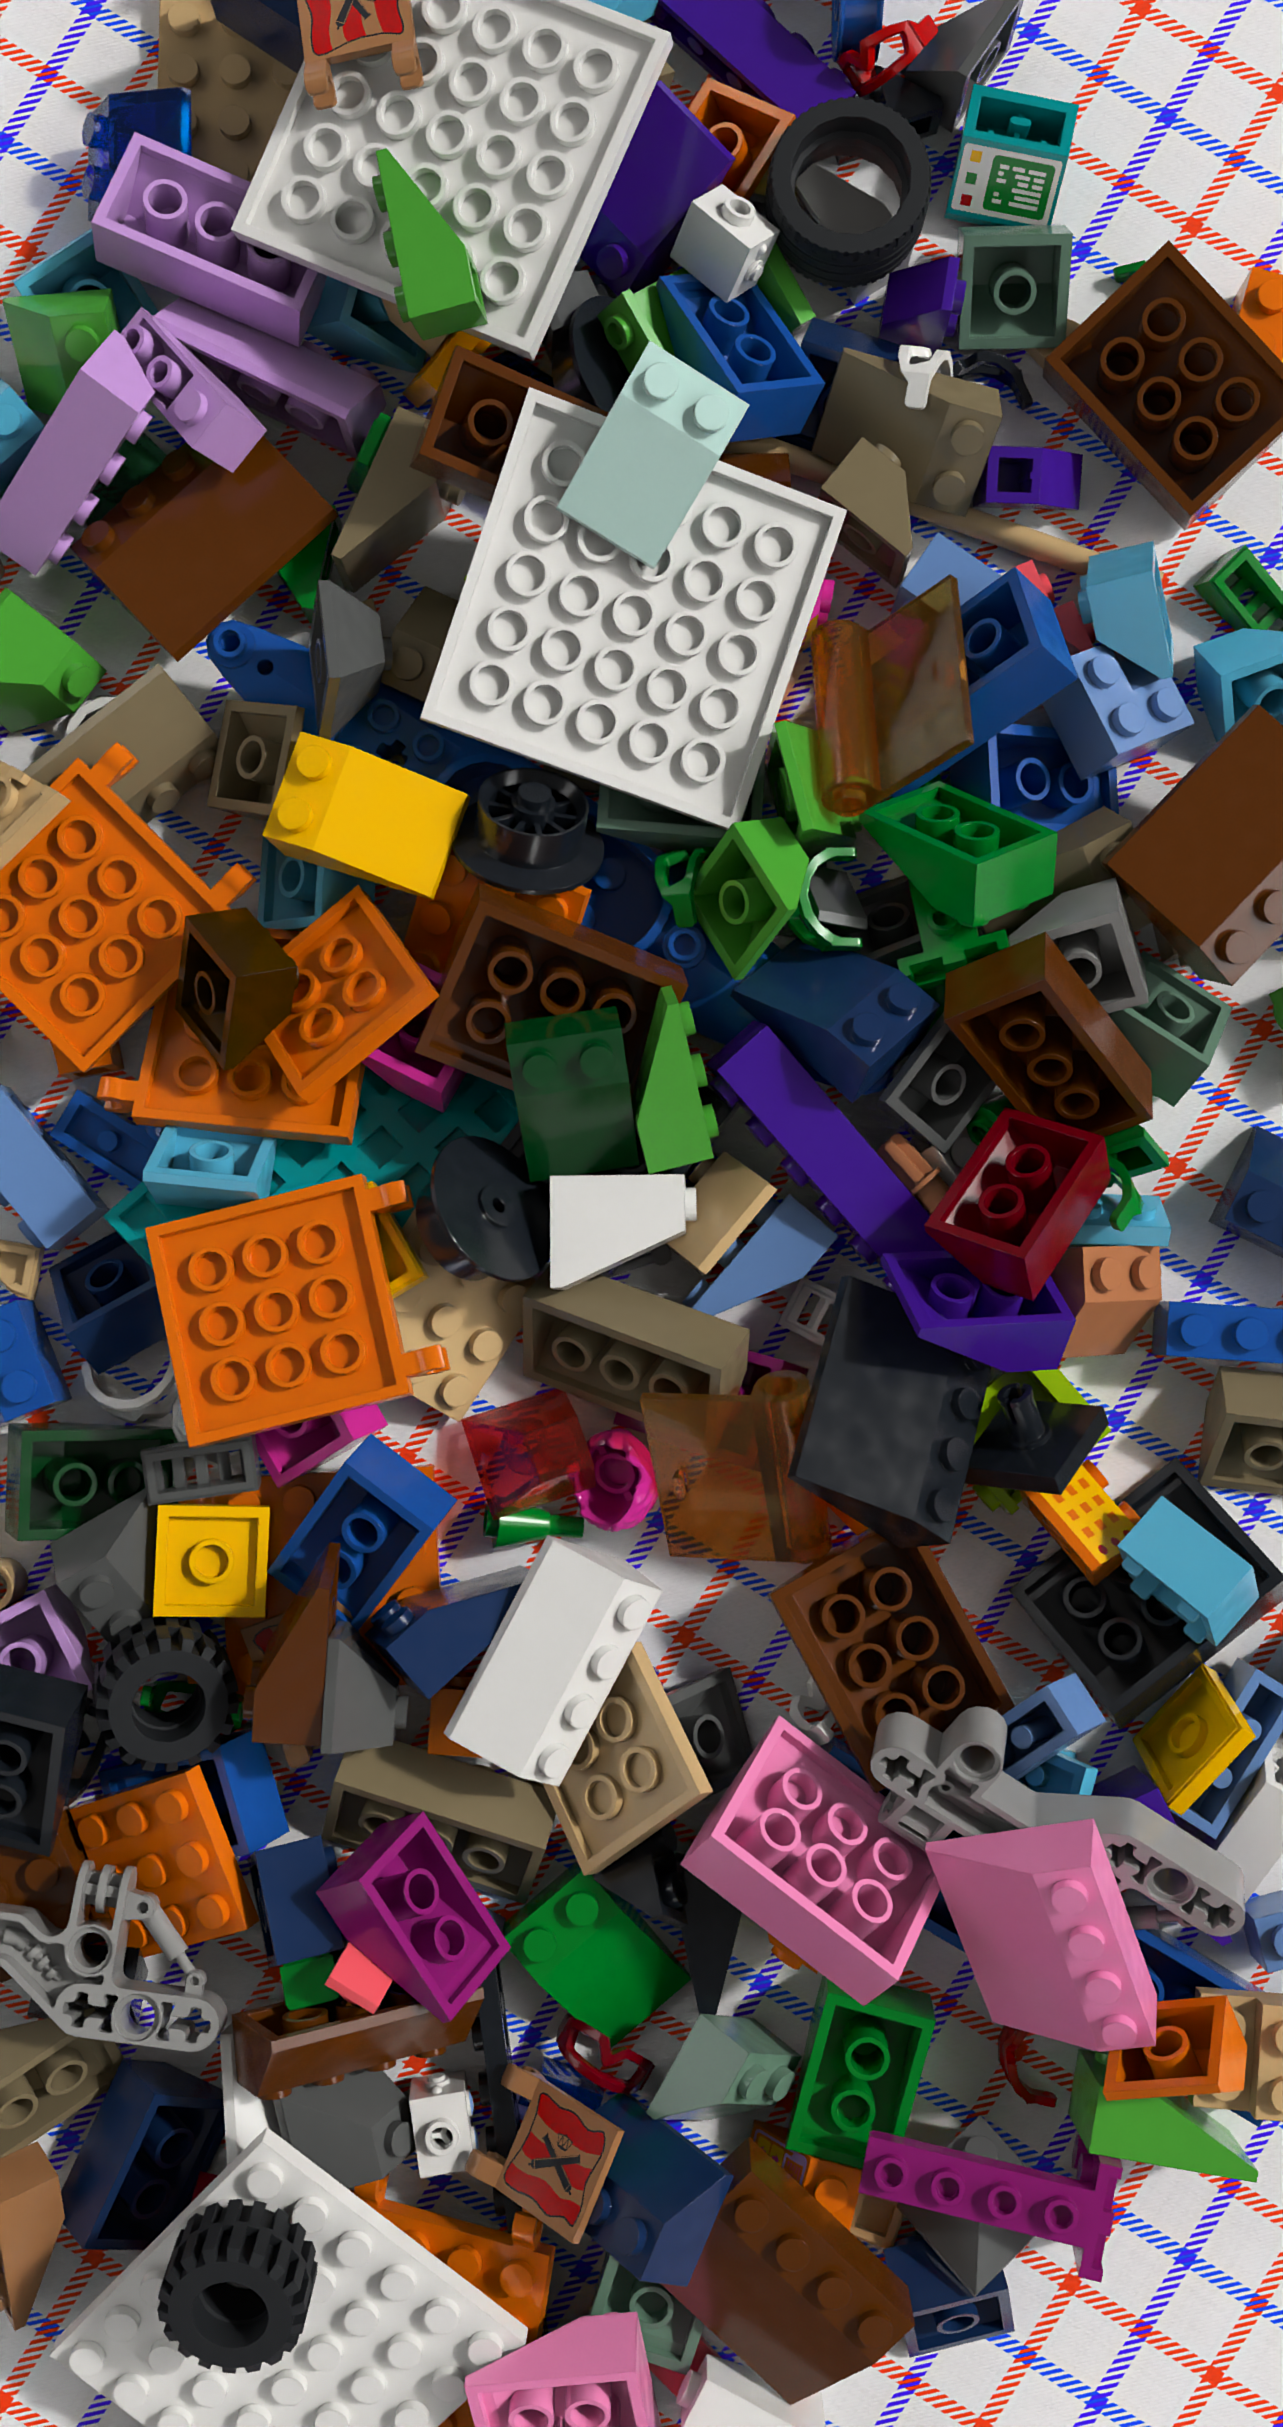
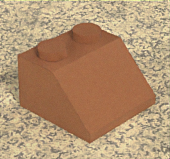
(1109, 1295)

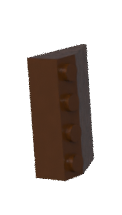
(1172, 384)
(201, 540)
(1213, 854)
(529, 965)
(886, 1640)
(792, 2283)

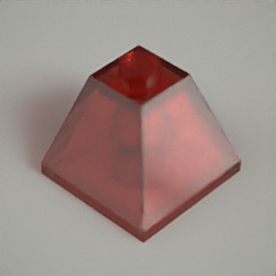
(529, 1453)

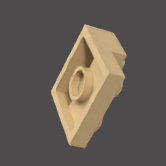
(1262, 2027)

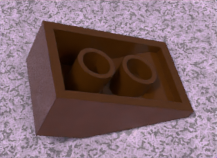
(290, 1680)

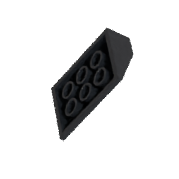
(889, 1421)
(1130, 1646)
(37, 1754)

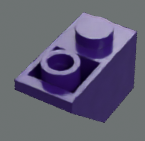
(923, 304)
(1030, 479)

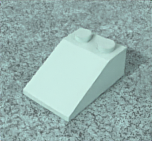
(652, 455)

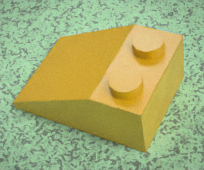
(365, 816)

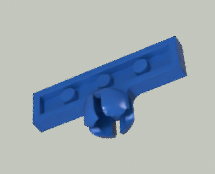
(106, 1138)

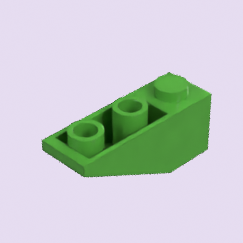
(436, 272)
(666, 1095)

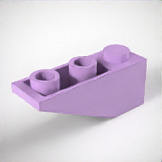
(191, 395)

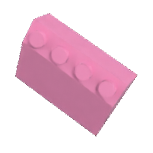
(814, 1866)
(1049, 1934)
(572, 2377)

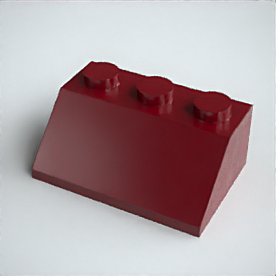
(1021, 1200)

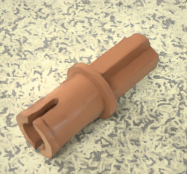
(913, 1171)

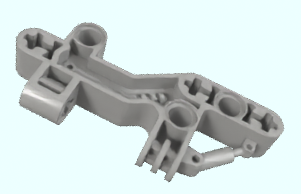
(959, 1785)
(57, 1970)

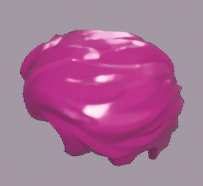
(623, 1482)

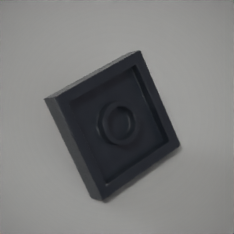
(1034, 1442)

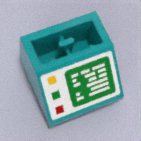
(1010, 158)

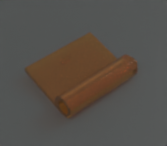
(890, 699)
(735, 1473)

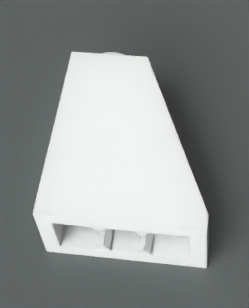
(612, 1220)
(1255, 1827)
(736, 2396)

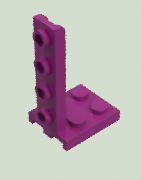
(1000, 2192)

